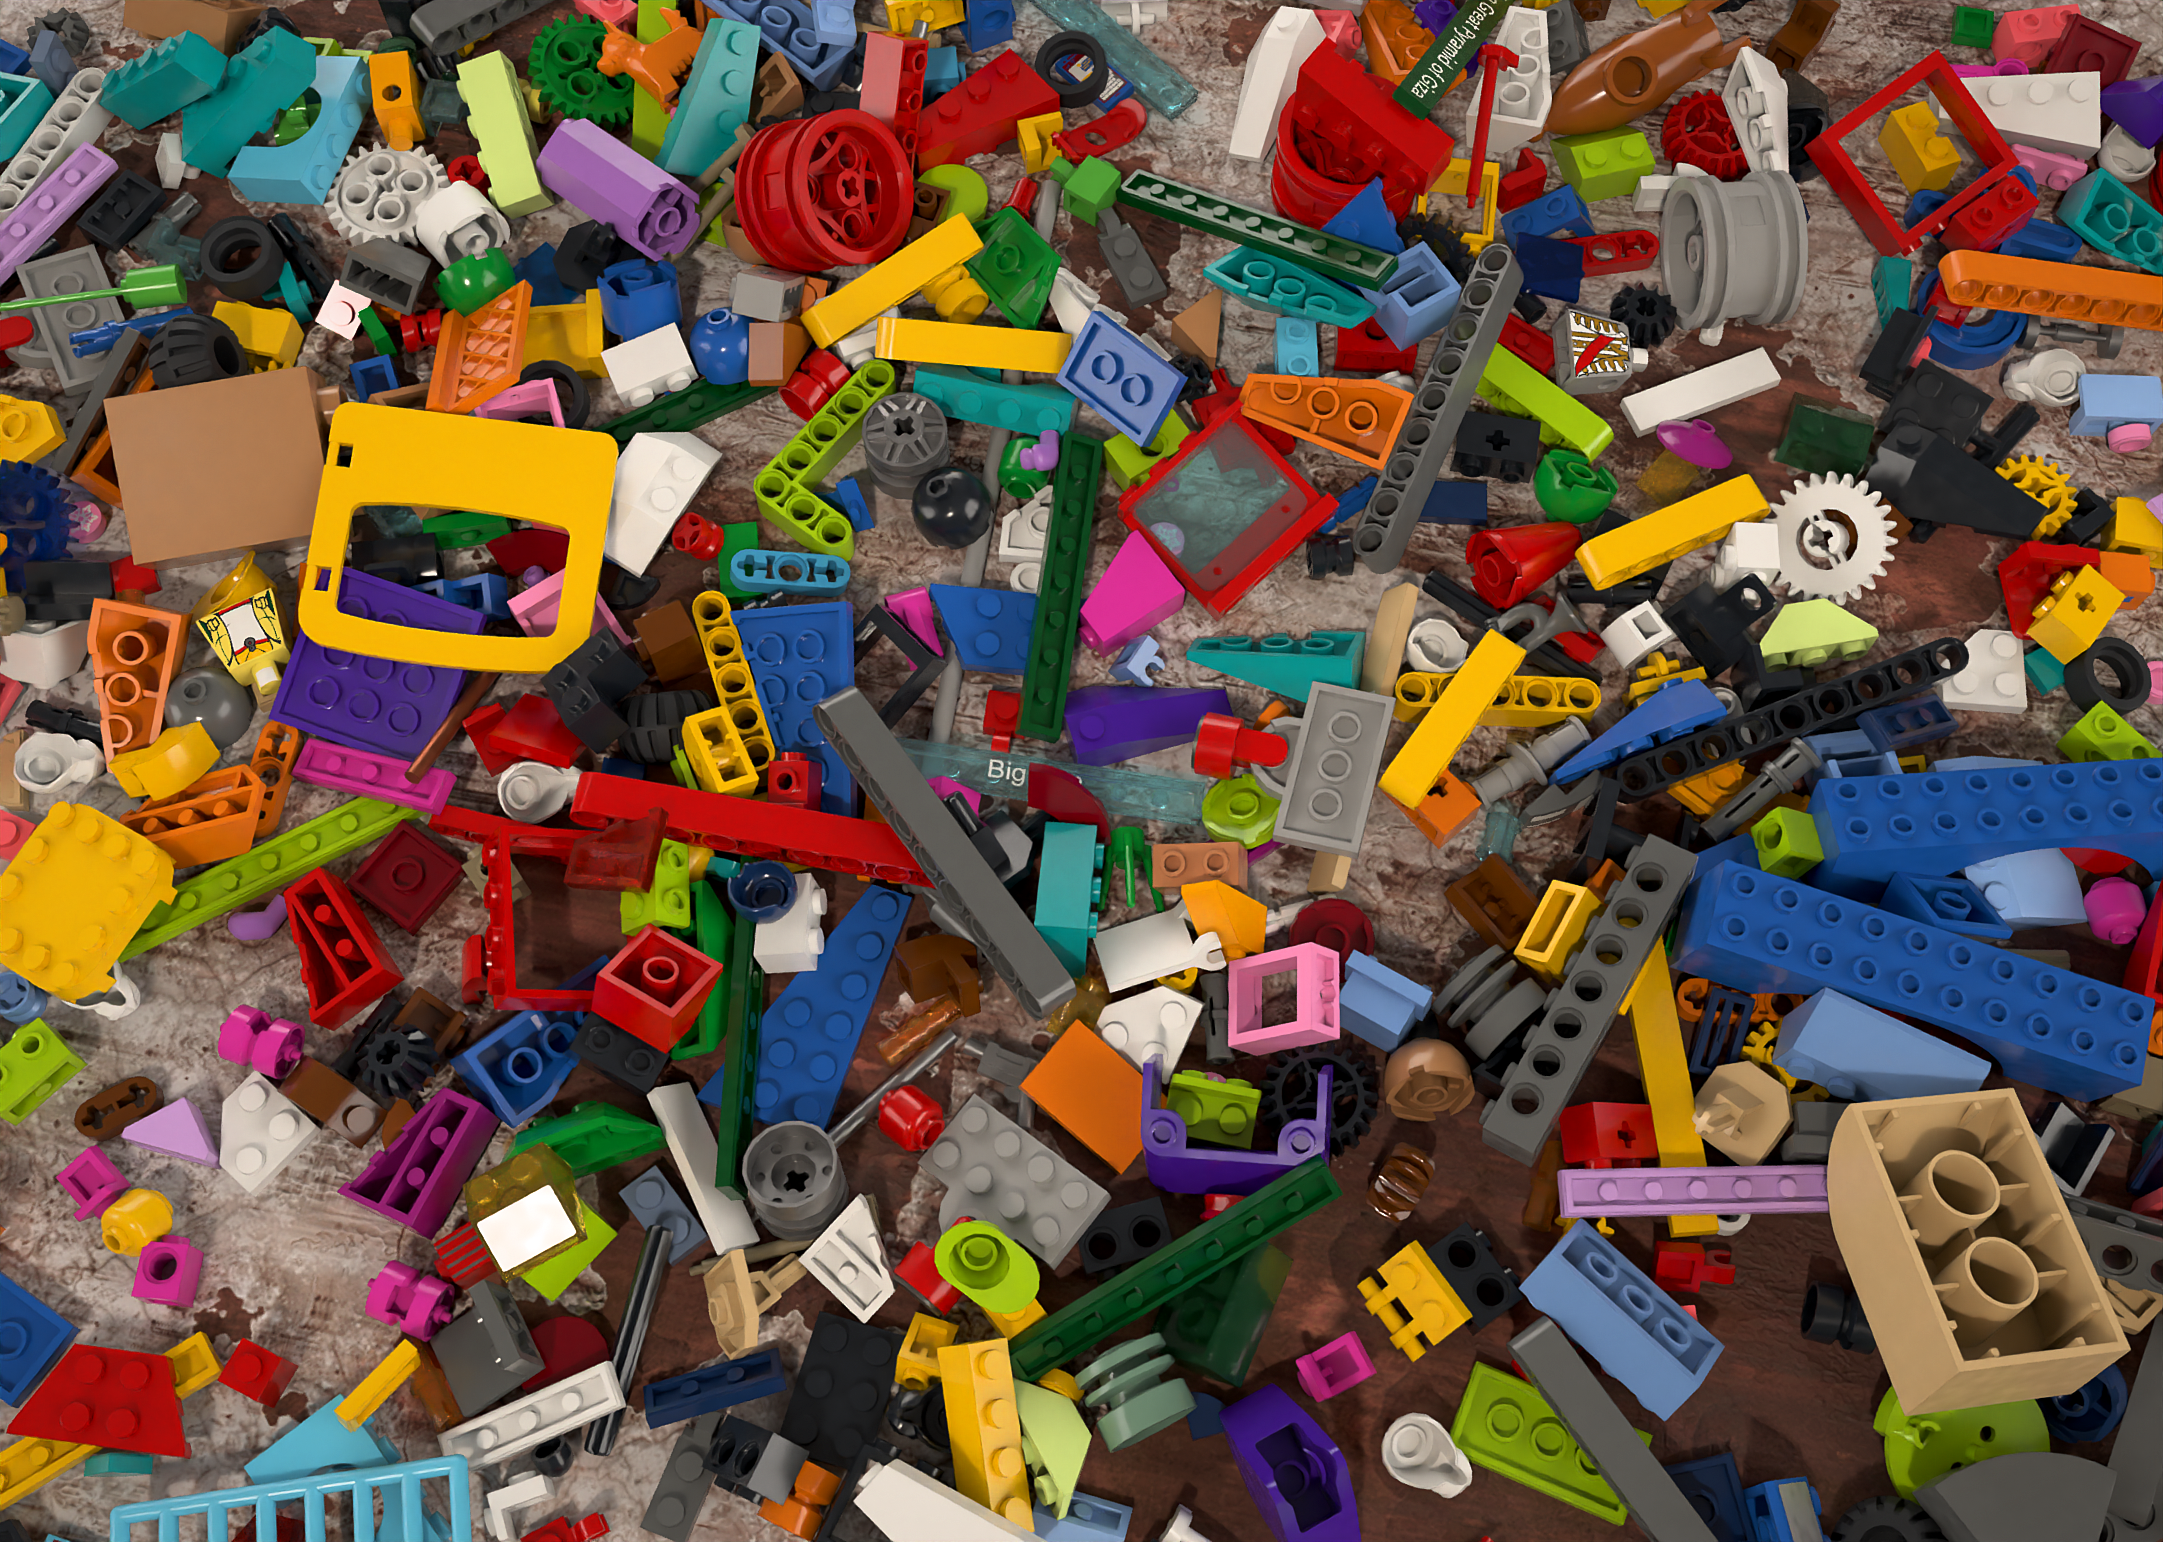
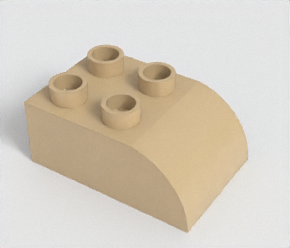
(1965, 1253)

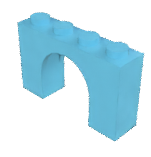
(309, 165)
(326, 1446)

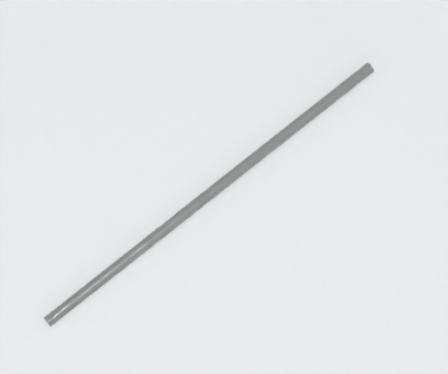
(976, 552)

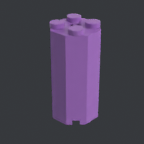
(619, 188)

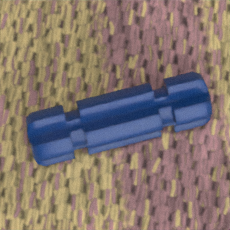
(1351, 502)

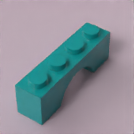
(995, 404)

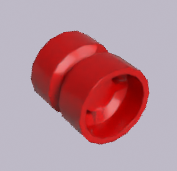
(815, 385)

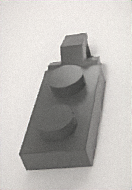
(1128, 261)
(684, 1482)

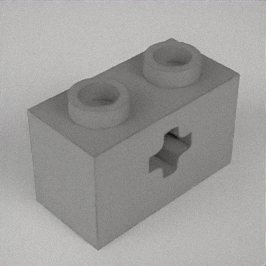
(767, 293)

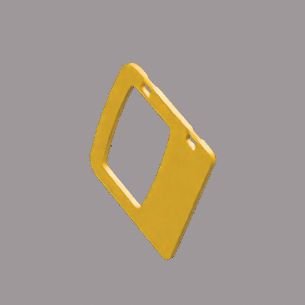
(468, 466)

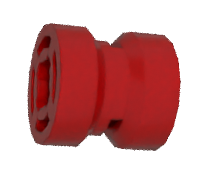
(421, 330)

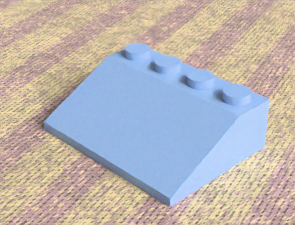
(2023, 887)

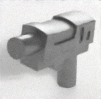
(1008, 1070)

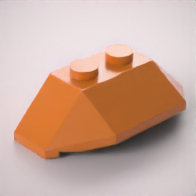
(205, 820)

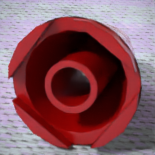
(1519, 559)

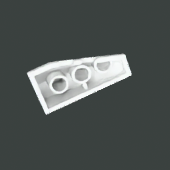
(1272, 79)
(1758, 111)

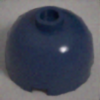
(2088, 1411)

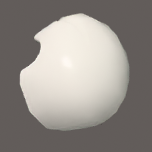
(1435, 647)

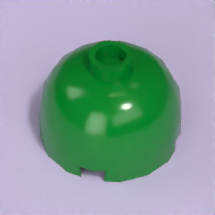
(475, 282)
(1571, 489)

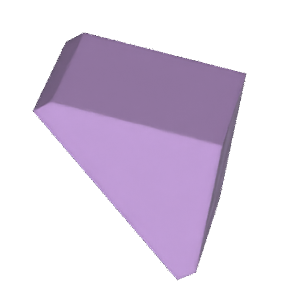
(176, 1132)

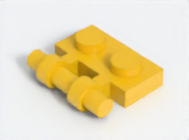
(1424, 1294)

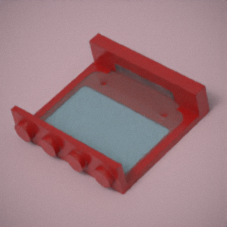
(1224, 510)

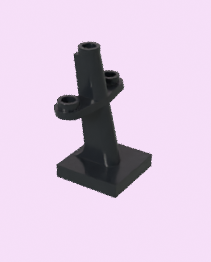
(1605, 839)

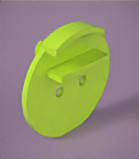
(1931, 1442)

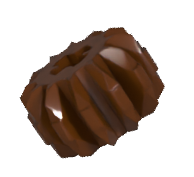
(1400, 1182)

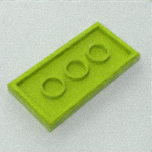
(1517, 1435)

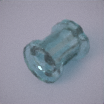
(1499, 836)

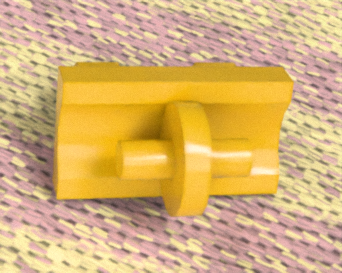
(1658, 670)

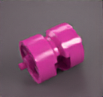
(254, 1038)
(406, 1298)

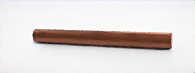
(449, 726)

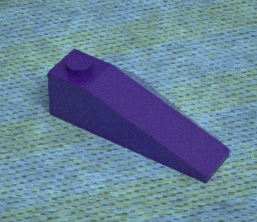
(2137, 107)
(1129, 722)

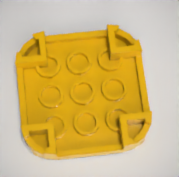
(78, 899)

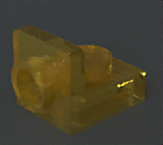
(1668, 478)
(1085, 1007)

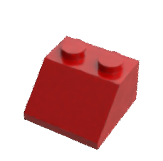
(655, 987)

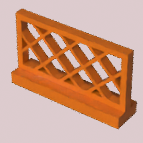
(478, 350)

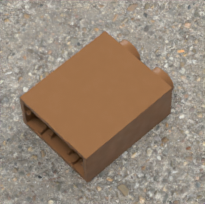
(222, 465)

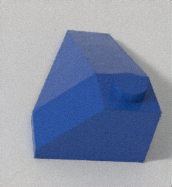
(1665, 717)
(523, 1060)

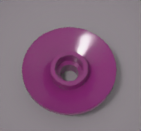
(1695, 443)

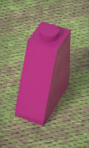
(1129, 598)

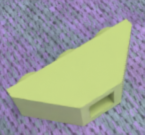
(1813, 634)
(1052, 1443)

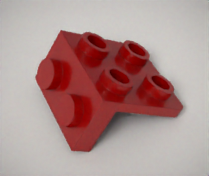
(2031, 573)

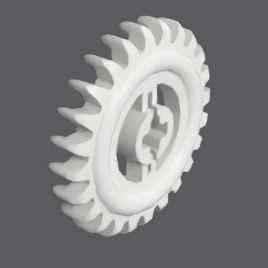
(1848, 574)

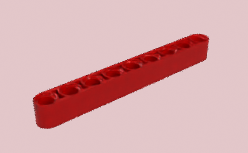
(750, 827)

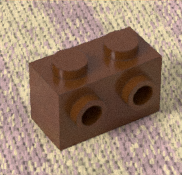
(668, 644)

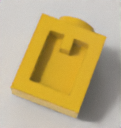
(918, 1357)

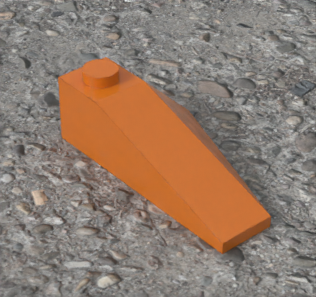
(1396, 41)
(1338, 414)
(134, 661)

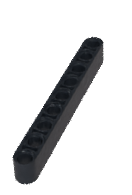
(1803, 707)

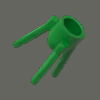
(1128, 852)

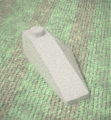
(1520, 93)
(1074, 303)
(44, 651)

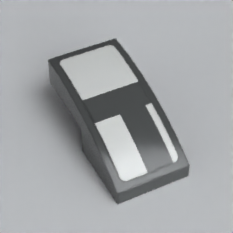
(1555, 804)

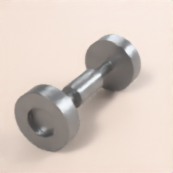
(2108, 340)

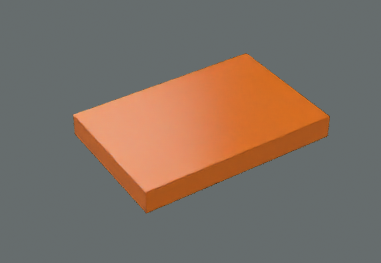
(1091, 1095)

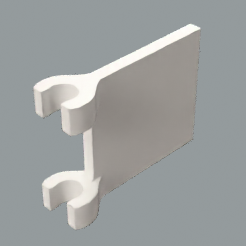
(1155, 949)

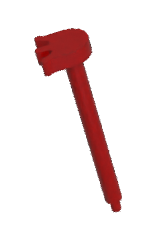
(1491, 58)

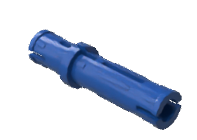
(104, 337)

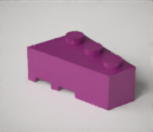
(426, 1165)

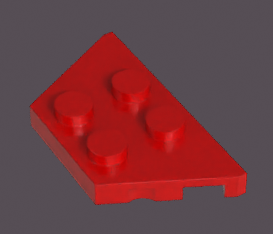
(108, 1402)

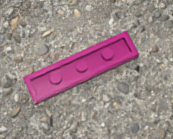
(372, 776)

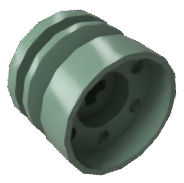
(1135, 1392)

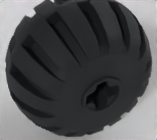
(195, 351)
(658, 722)
(1886, 1521)

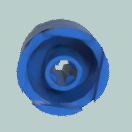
(640, 297)

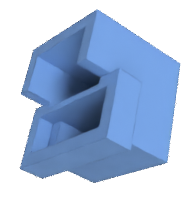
(1415, 298)
(1847, 756)
(1380, 1002)

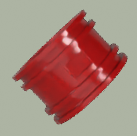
(1318, 179)
(824, 192)

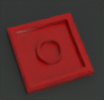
(537, 732)

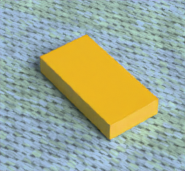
(378, 1386)

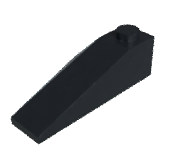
(1943, 484)

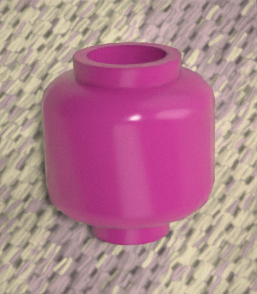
(2115, 910)

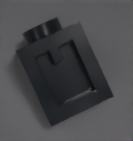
(2089, 519)

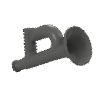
(1563, 619)

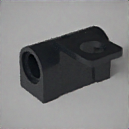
(401, 560)
(1716, 625)

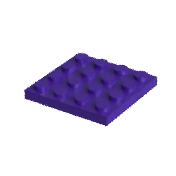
(367, 699)

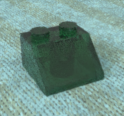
(1824, 437)

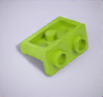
(1215, 1110)

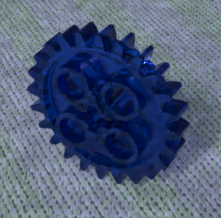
(17, 486)

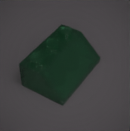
(1223, 1317)

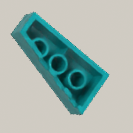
(246, 99)

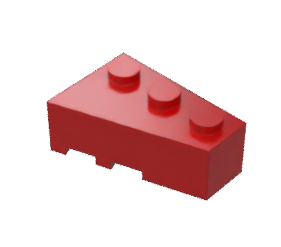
(338, 950)

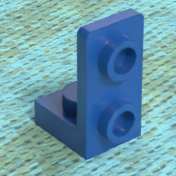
(1548, 215)

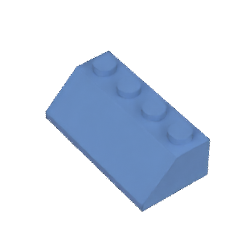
(790, 29)
(1870, 1054)
(1622, 1319)

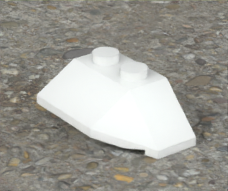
(651, 492)

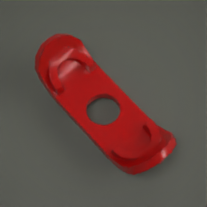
(1117, 128)

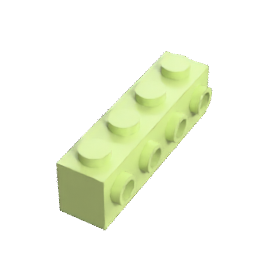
(504, 134)

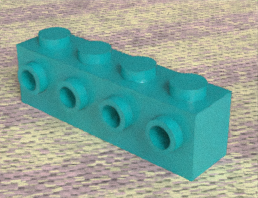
(163, 79)

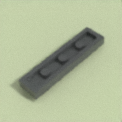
(117, 379)

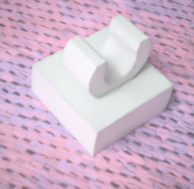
(170, 162)

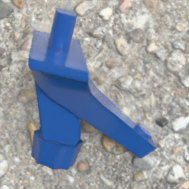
(849, 502)

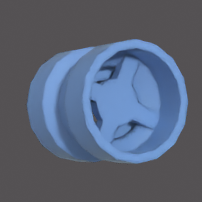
(17, 989)

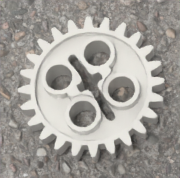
(381, 193)

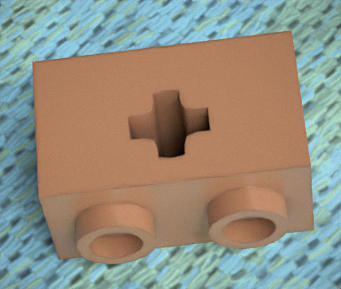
(1199, 862)

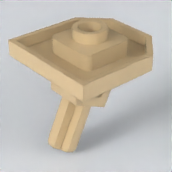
(1742, 1112)
(740, 1297)

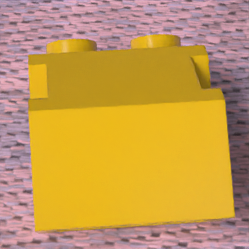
(1560, 930)

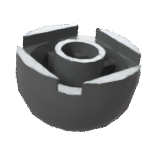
(213, 699)

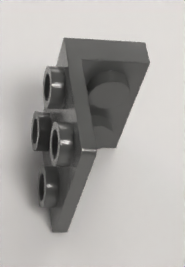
(1566, 37)
(486, 1349)

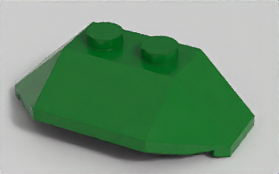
(714, 936)
(591, 1137)

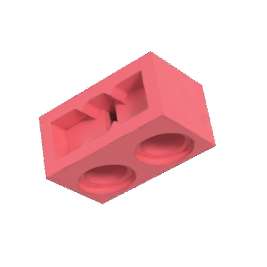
(2031, 33)

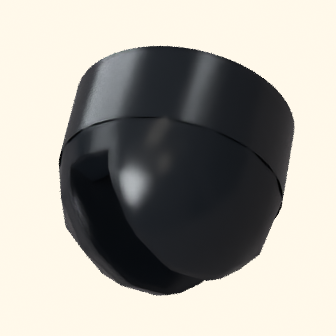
(553, 1457)

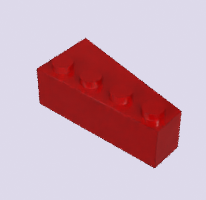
(981, 112)
(1367, 121)

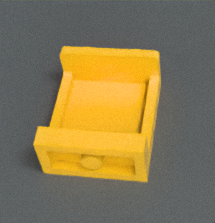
(569, 335)

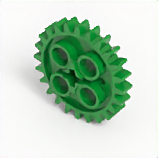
(560, 77)

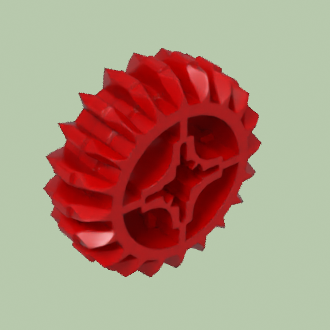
(1710, 141)

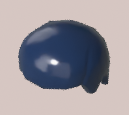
(763, 891)

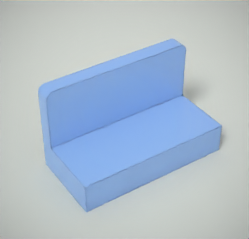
(2116, 402)
(1086, 1521)

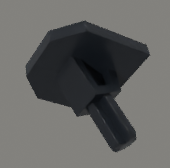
(587, 252)
(996, 839)

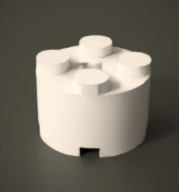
(459, 224)

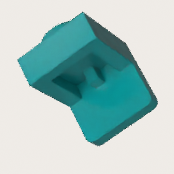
(295, 293)

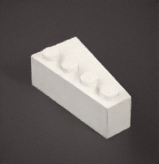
(2037, 110)

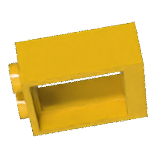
(1452, 183)

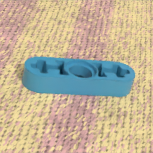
(803, 561)

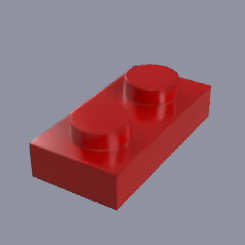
(1576, 644)

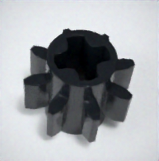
(435, 66)
(1197, 374)

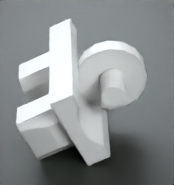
(1135, 12)

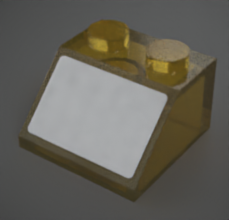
(526, 1210)

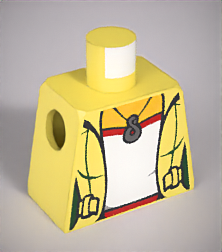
(252, 640)

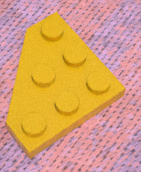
(28, 430)

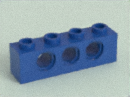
(987, 23)

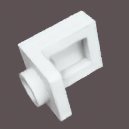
(523, 1491)

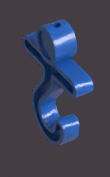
(1985, 345)

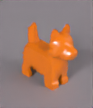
(655, 66)

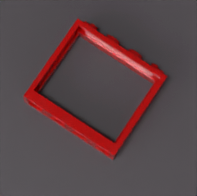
(1859, 195)
(500, 932)

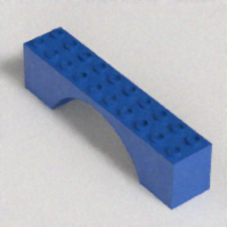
(1970, 816)
(2029, 1015)

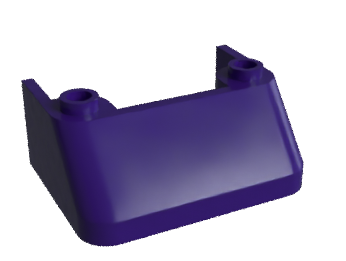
(1206, 1170)

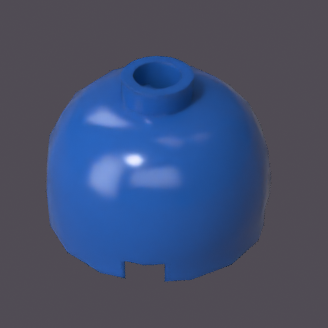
(721, 346)

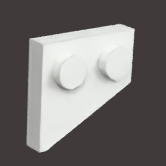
(853, 1261)

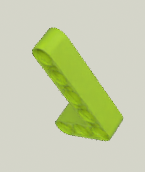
(821, 459)

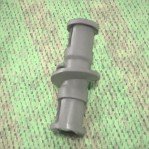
(1529, 761)

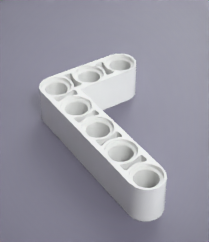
(66, 126)

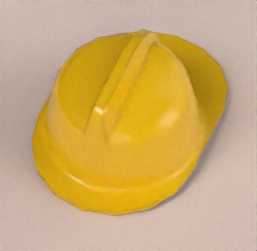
(236, 586)

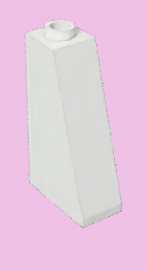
(921, 1509)

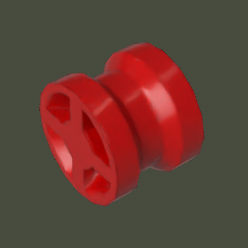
(470, 168)
(698, 536)

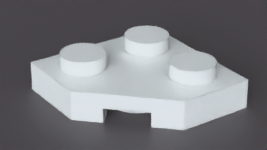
(1025, 530)
(1992, 677)
(1150, 1024)
(261, 1133)

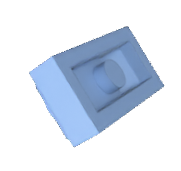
(834, 22)

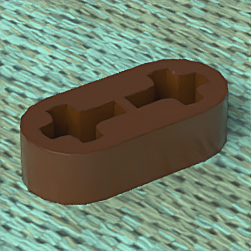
(118, 1104)

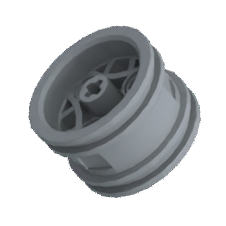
(1734, 249)

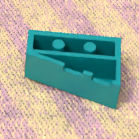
(1067, 892)

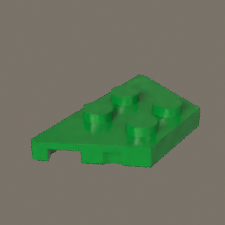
(1014, 266)

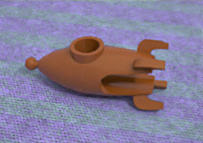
(1640, 72)

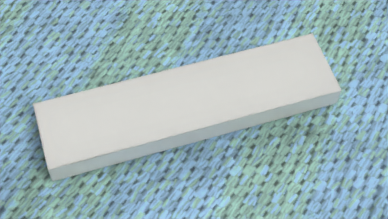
(1700, 391)
(696, 1158)
(535, 1418)

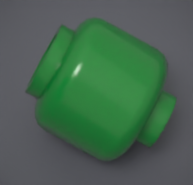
(1013, 477)

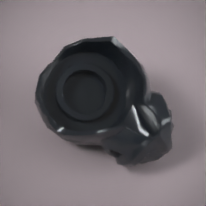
(921, 1416)

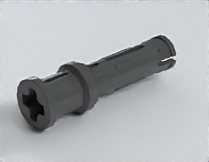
(1775, 778)

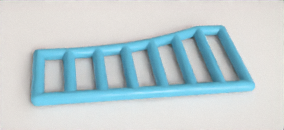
(313, 1490)

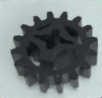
(1439, 239)

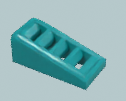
(1891, 286)

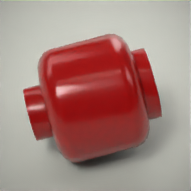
(910, 1118)

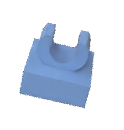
(1134, 659)

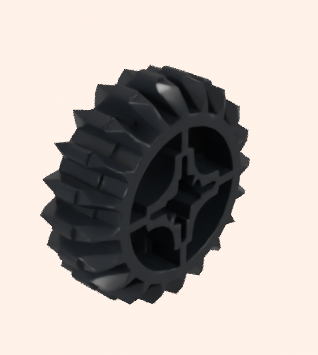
(1306, 1066)

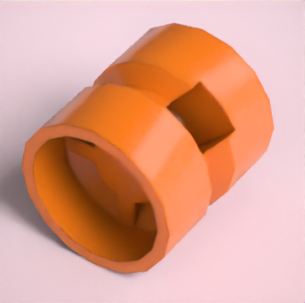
(802, 1507)

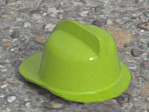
(987, 1266)

